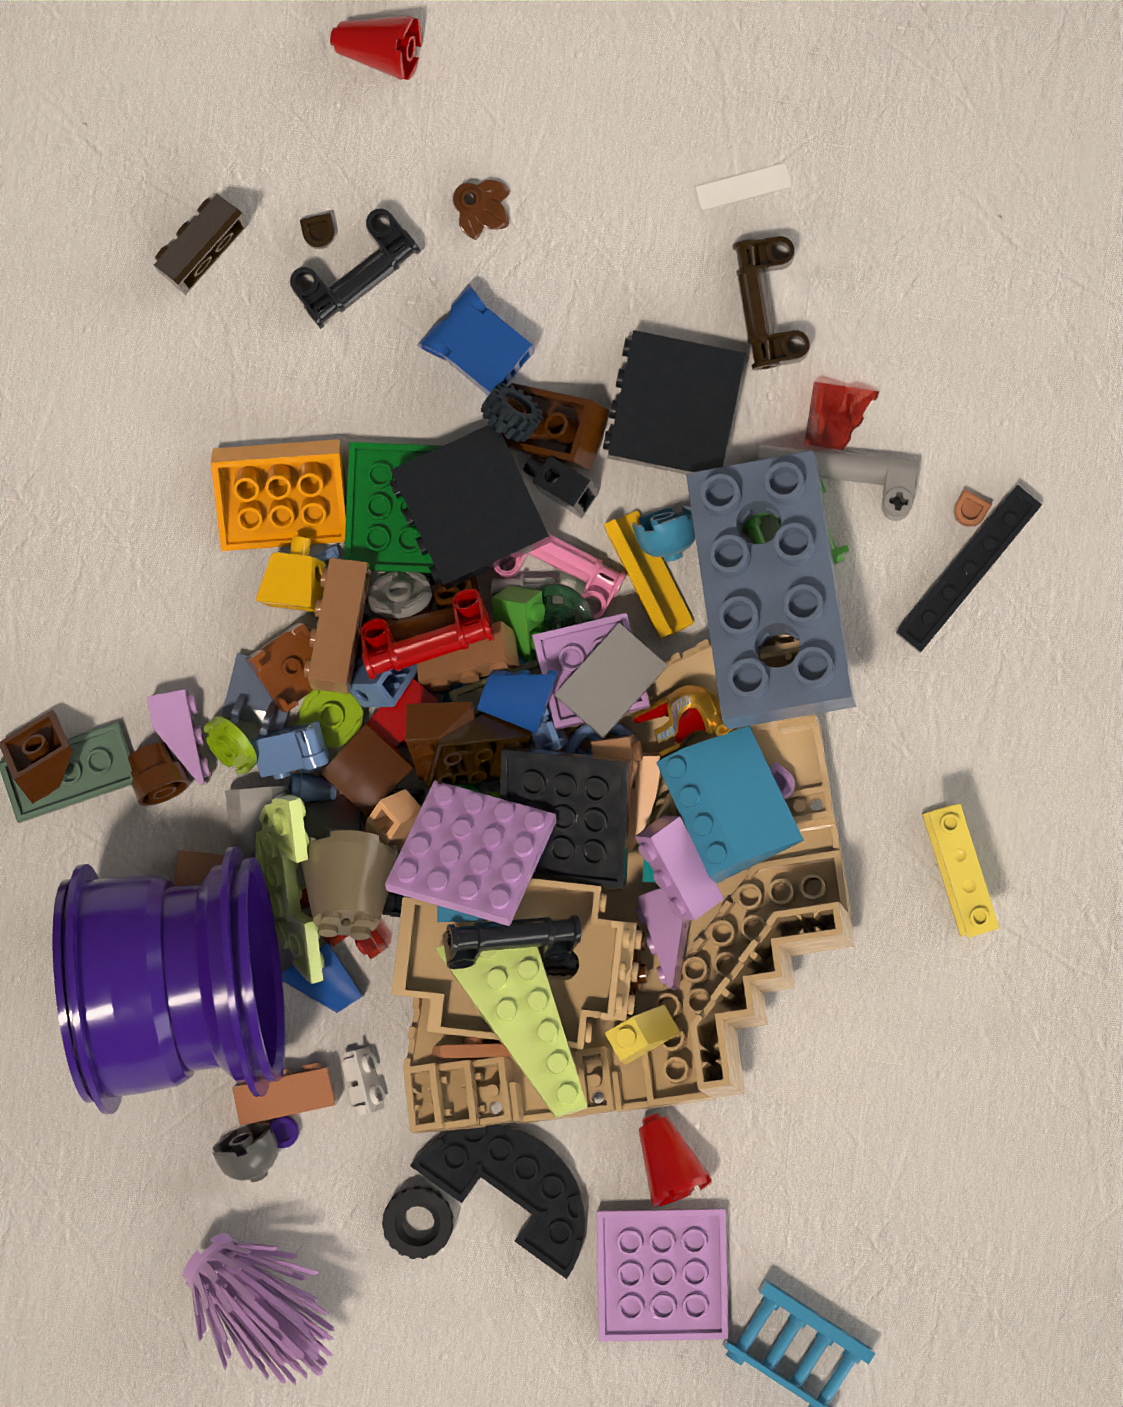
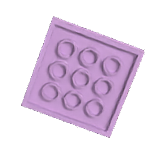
(471, 853)
(662, 1274)

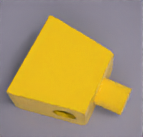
(292, 578)

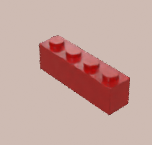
(392, 720)

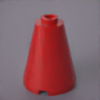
(380, 43)
(669, 1162)

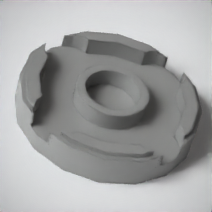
(399, 595)

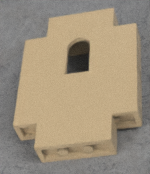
(595, 991)

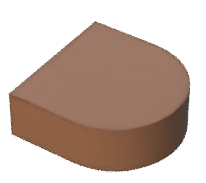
(970, 509)

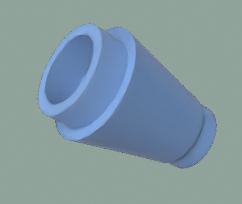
(311, 788)

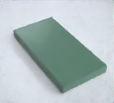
(94, 769)

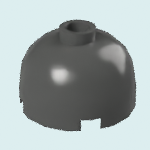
(247, 1154)

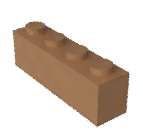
(338, 625)

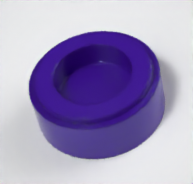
(285, 1130)

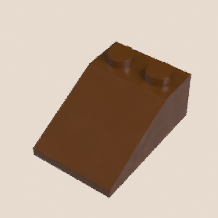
(567, 431)

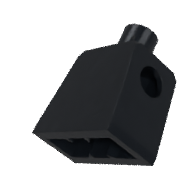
(570, 490)

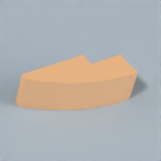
(643, 795)

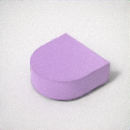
(784, 779)

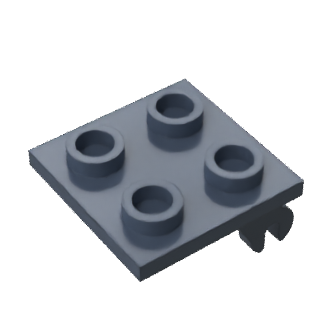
(249, 700)

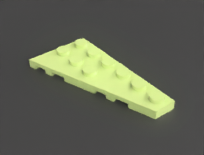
(520, 1009)

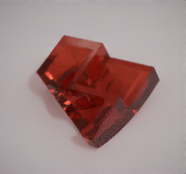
(835, 414)

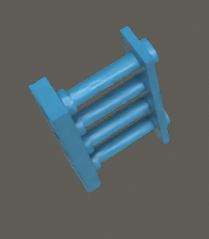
(800, 1316)

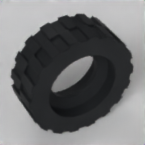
(417, 1247)

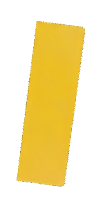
(649, 579)

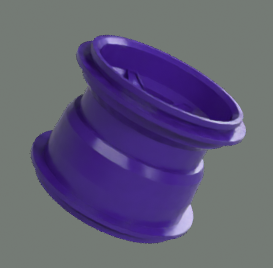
(168, 980)

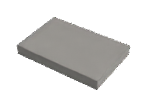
(611, 680)

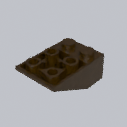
(474, 751)

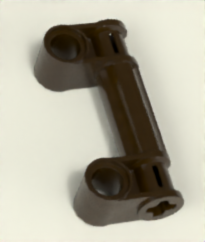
(757, 304)

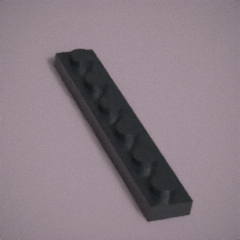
(968, 569)

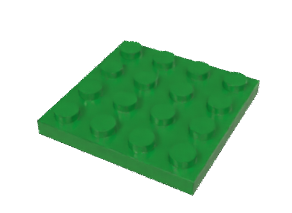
(374, 516)

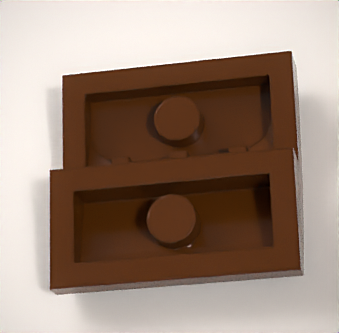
(367, 769)

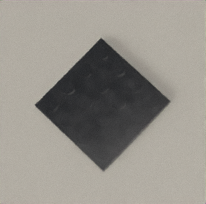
(590, 809)

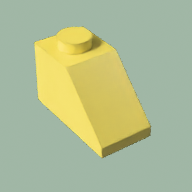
(642, 1033)

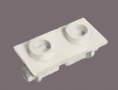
(362, 1066)

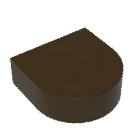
(318, 231)

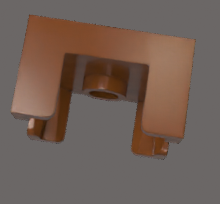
(281, 666)

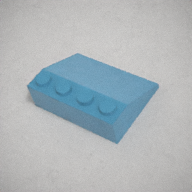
(729, 803)

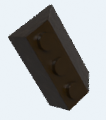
(200, 243)

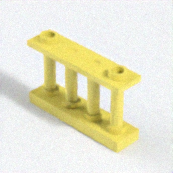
(960, 870)

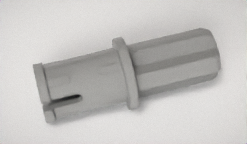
(499, 584)

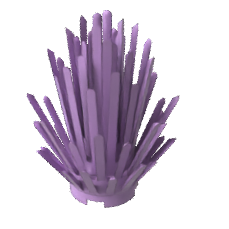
(254, 1306)

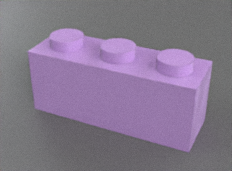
(678, 868)

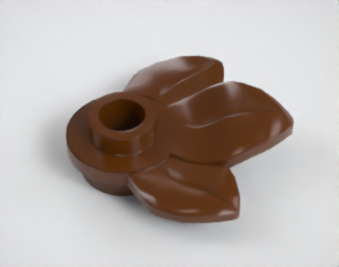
(485, 210)

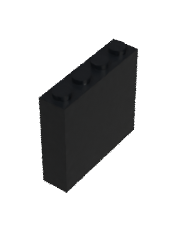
(674, 404)
(469, 507)

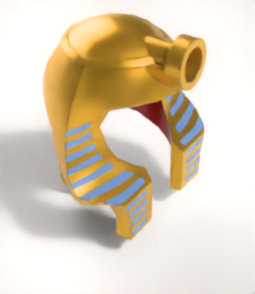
(689, 711)

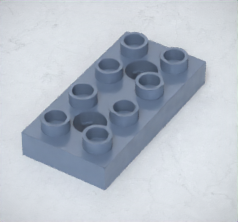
(770, 590)

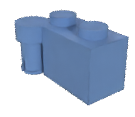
(291, 750)

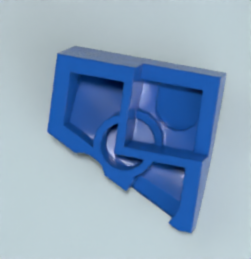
(518, 697)
(337, 987)

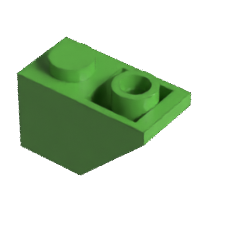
(524, 613)

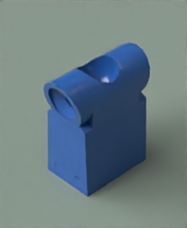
(477, 343)

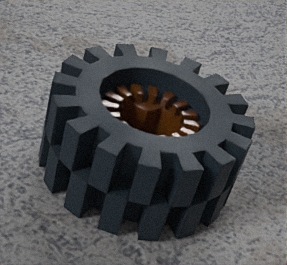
(511, 412)

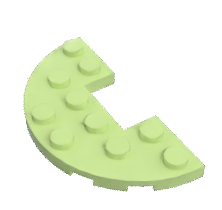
(279, 851)

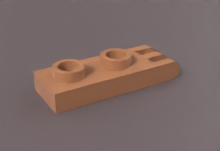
(472, 1048)

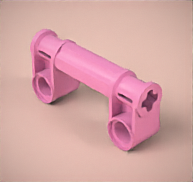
(578, 565)

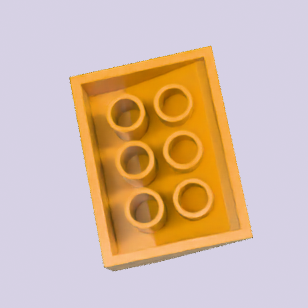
(279, 493)

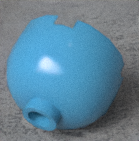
(665, 533)

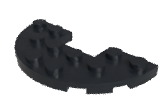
(525, 1173)

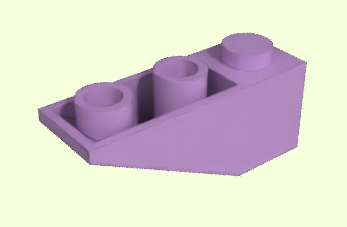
(175, 724)
(666, 936)

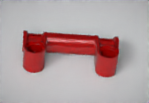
(384, 654)

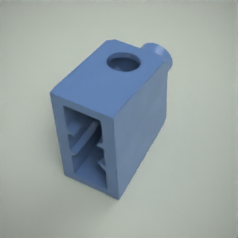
(383, 690)

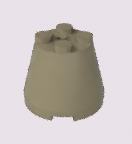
(347, 882)

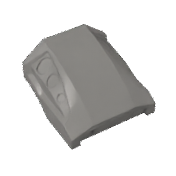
(244, 812)

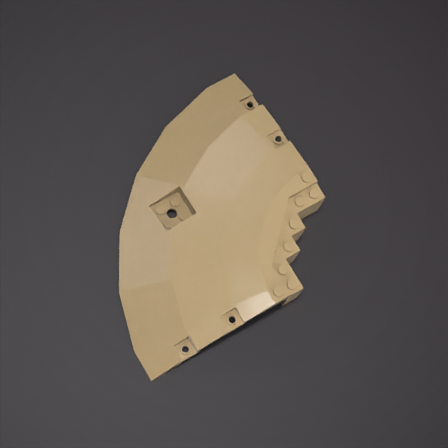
(730, 956)

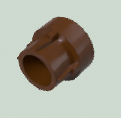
(156, 774)

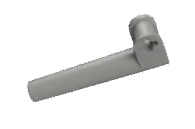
(896, 474)

